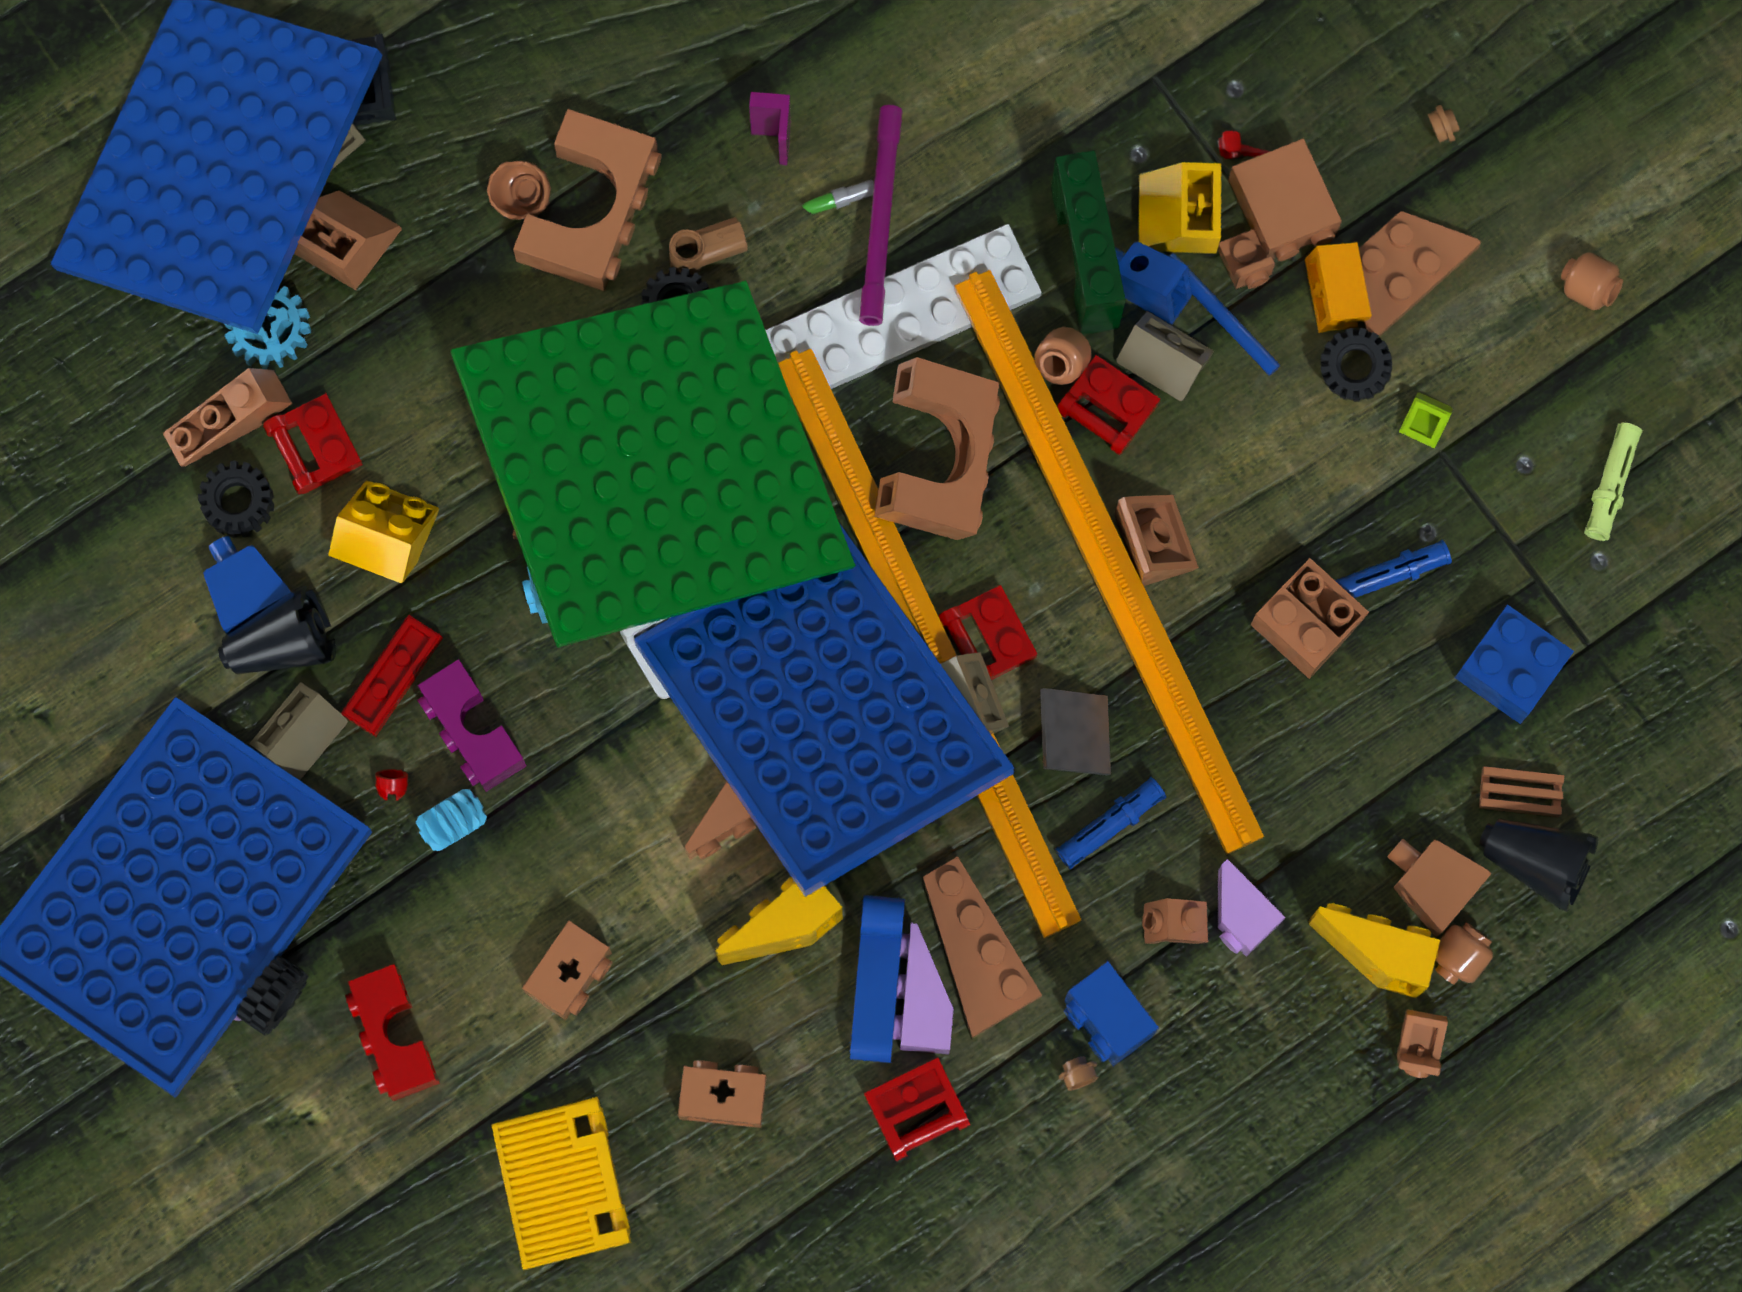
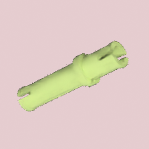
(1608, 496)

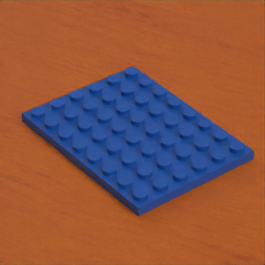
(217, 161)
(825, 717)
(175, 895)

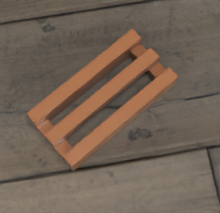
(1556, 794)

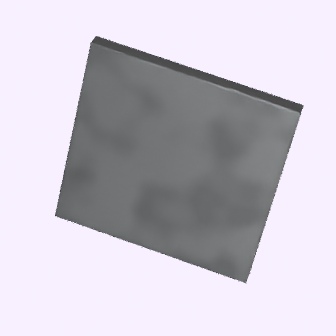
(1075, 732)

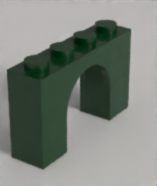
(1082, 206)

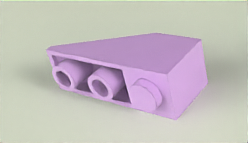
(927, 1008)

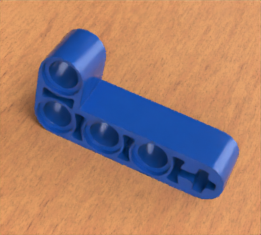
(877, 978)

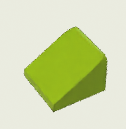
(1426, 419)

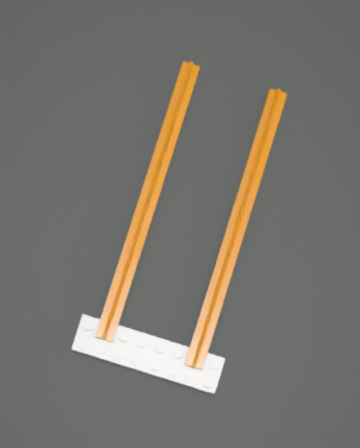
(922, 306)

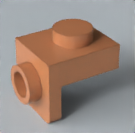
(1175, 921)
(1421, 1043)

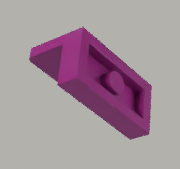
(772, 117)

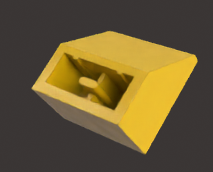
(1181, 208)
(382, 531)

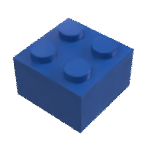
(1514, 664)
(1109, 1015)

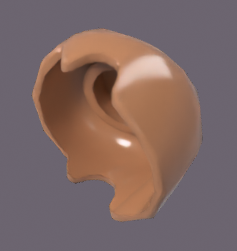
(519, 189)

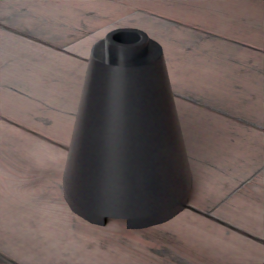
(281, 636)
(1541, 857)

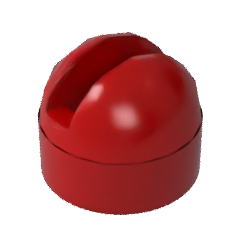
(391, 782)

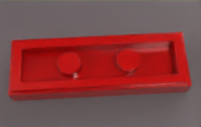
(392, 676)

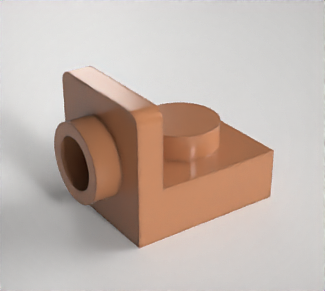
(1246, 260)

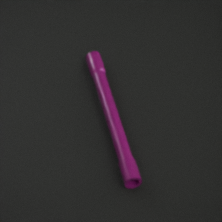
(873, 290)

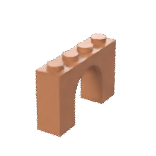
(592, 252)
(968, 410)

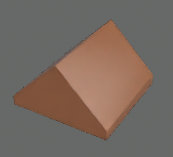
(1155, 537)

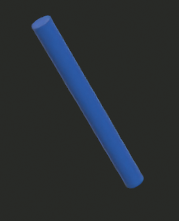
(1231, 323)

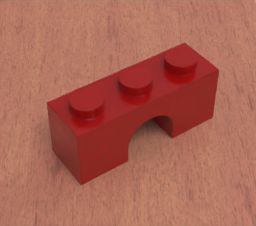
(377, 1000)

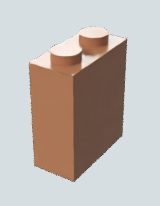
(1285, 200)

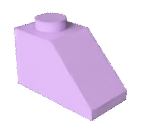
(1243, 911)

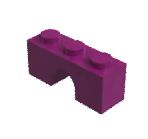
(489, 756)

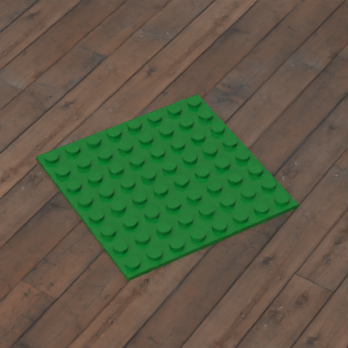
(651, 462)

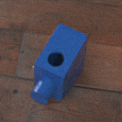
(1154, 281)
(241, 583)

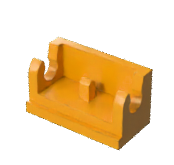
(1337, 286)

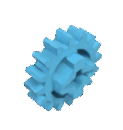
(282, 322)

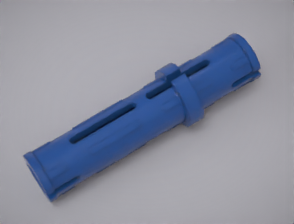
(1405, 567)
(1123, 813)

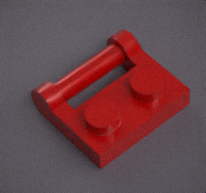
(1113, 394)
(325, 439)
(998, 628)
(910, 1096)

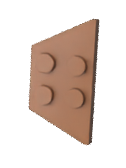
(1406, 263)

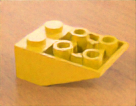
(781, 925)
(1382, 953)

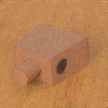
(1436, 882)

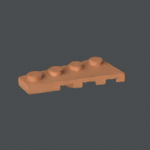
(981, 958)

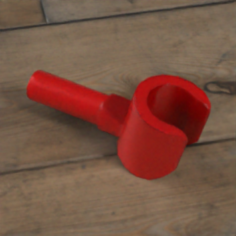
(1231, 147)

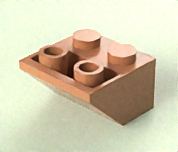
(345, 238)
(1309, 618)

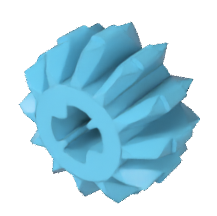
(451, 819)

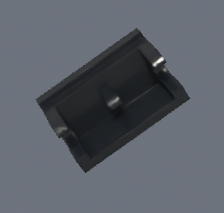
(379, 99)

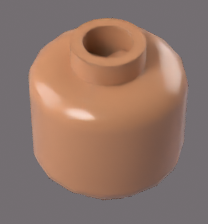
(1592, 281)
(1063, 355)
(1463, 954)

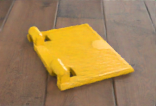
(560, 1183)

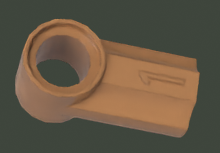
(709, 243)

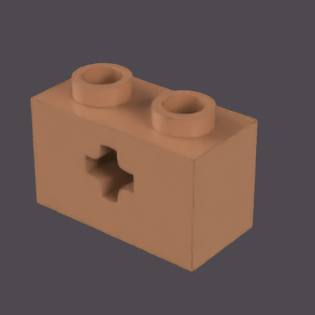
(547, 981)
(701, 1105)

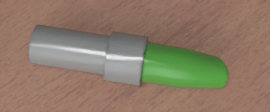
(840, 197)

